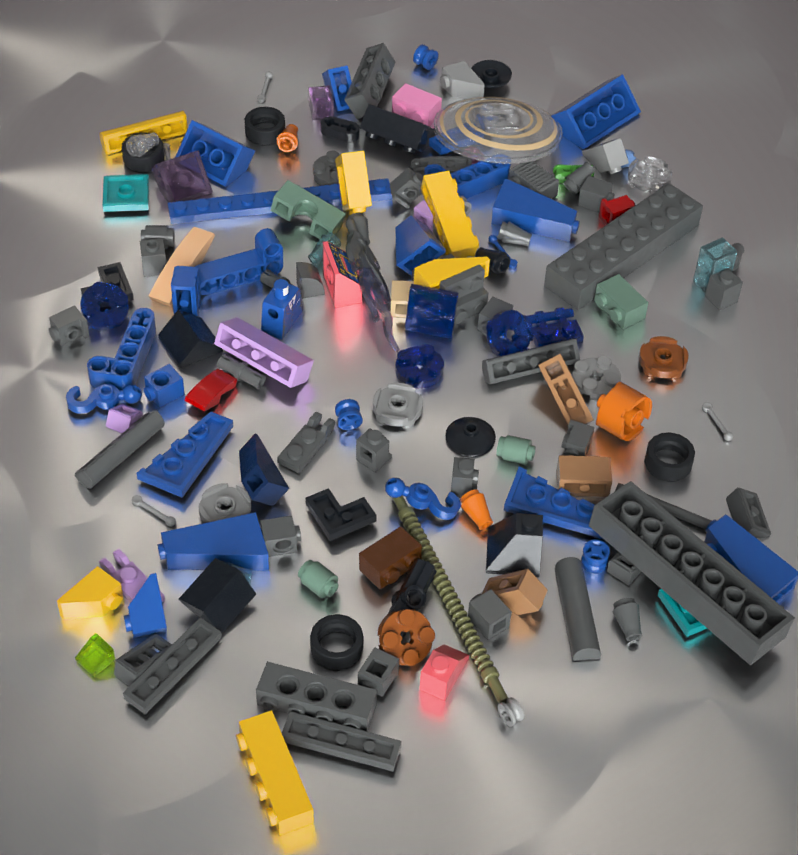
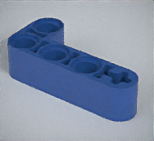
(476, 177)
(244, 266)
(130, 356)

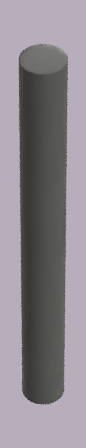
(679, 512)

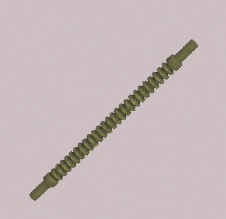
(488, 672)

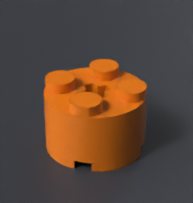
(623, 411)

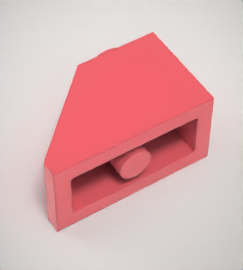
(442, 671)

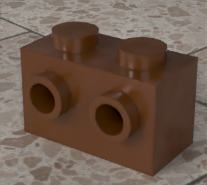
(389, 557)

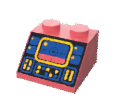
(339, 277)

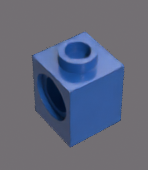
(163, 386)

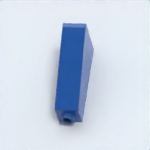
(534, 212)
(230, 540)
(752, 557)

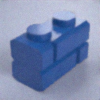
(186, 290)

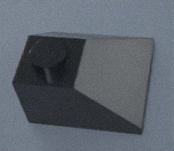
(515, 544)

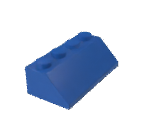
(597, 112)

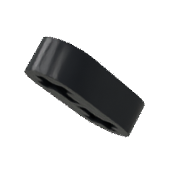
(340, 129)

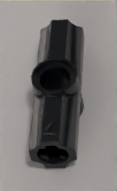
(415, 587)

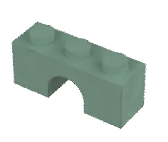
(294, 201)

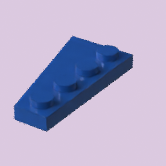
(187, 456)
(557, 506)

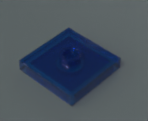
(431, 311)

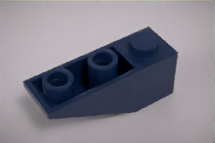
(260, 473)

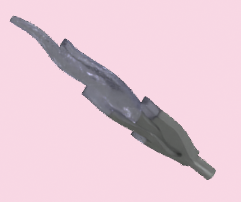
(370, 280)

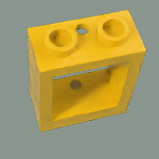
(353, 182)

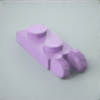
(129, 575)

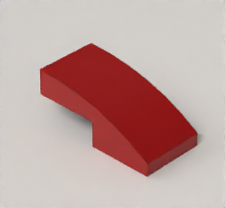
(209, 390)

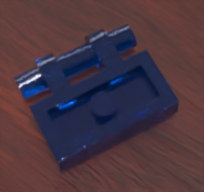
(555, 332)

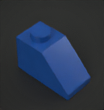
(339, 83)
(146, 610)

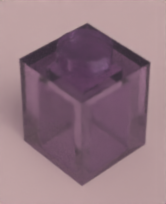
(320, 102)

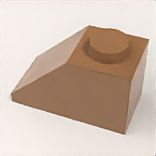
(518, 591)

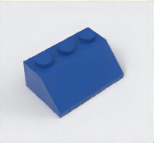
(221, 155)

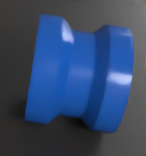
(426, 57)
(348, 414)
(591, 552)

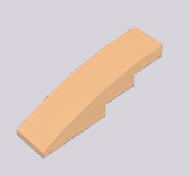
(188, 253)

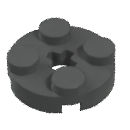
(322, 169)

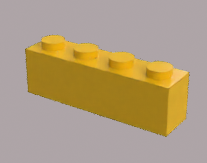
(449, 215)
(276, 773)

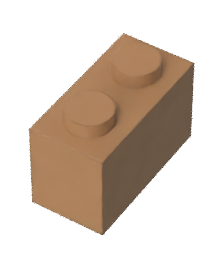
(584, 475)

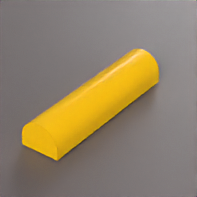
(164, 126)

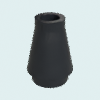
(498, 260)

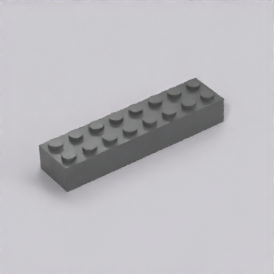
(623, 245)
(691, 572)

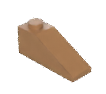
(565, 390)

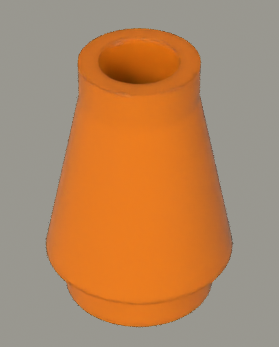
(288, 138)
(476, 508)

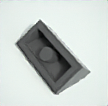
(748, 512)

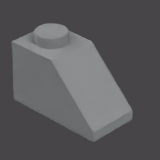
(461, 81)
(607, 156)

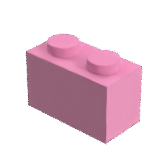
(416, 104)

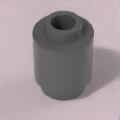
(157, 232)

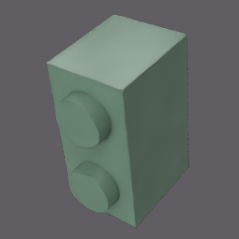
(621, 301)

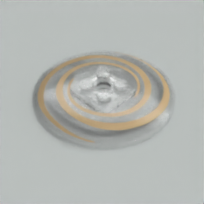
(497, 130)

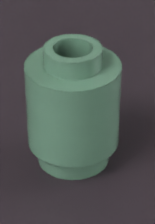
(515, 449)
(318, 579)

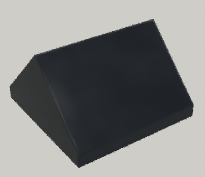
(188, 339)
(218, 594)

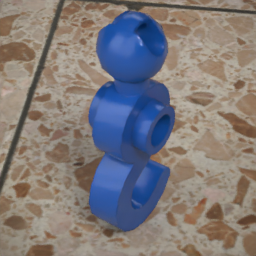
(104, 397)
(422, 497)

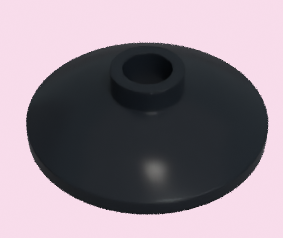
(492, 73)
(470, 436)

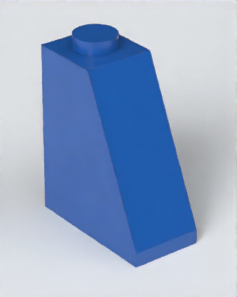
(415, 244)

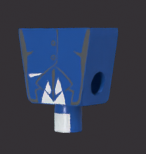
(281, 302)

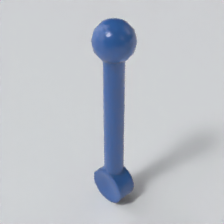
(493, 239)

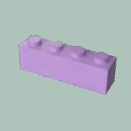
(263, 352)

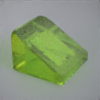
(95, 655)

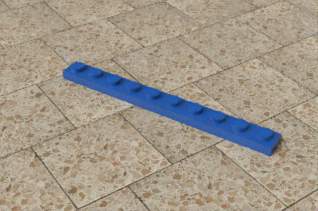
(259, 203)

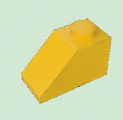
(91, 596)

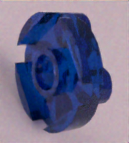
(103, 293)
(498, 327)
(419, 355)

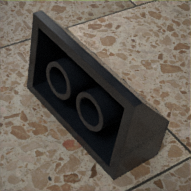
(396, 129)

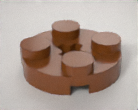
(653, 365)
(420, 633)

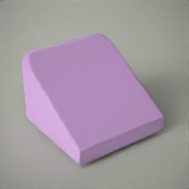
(424, 214)
(122, 417)

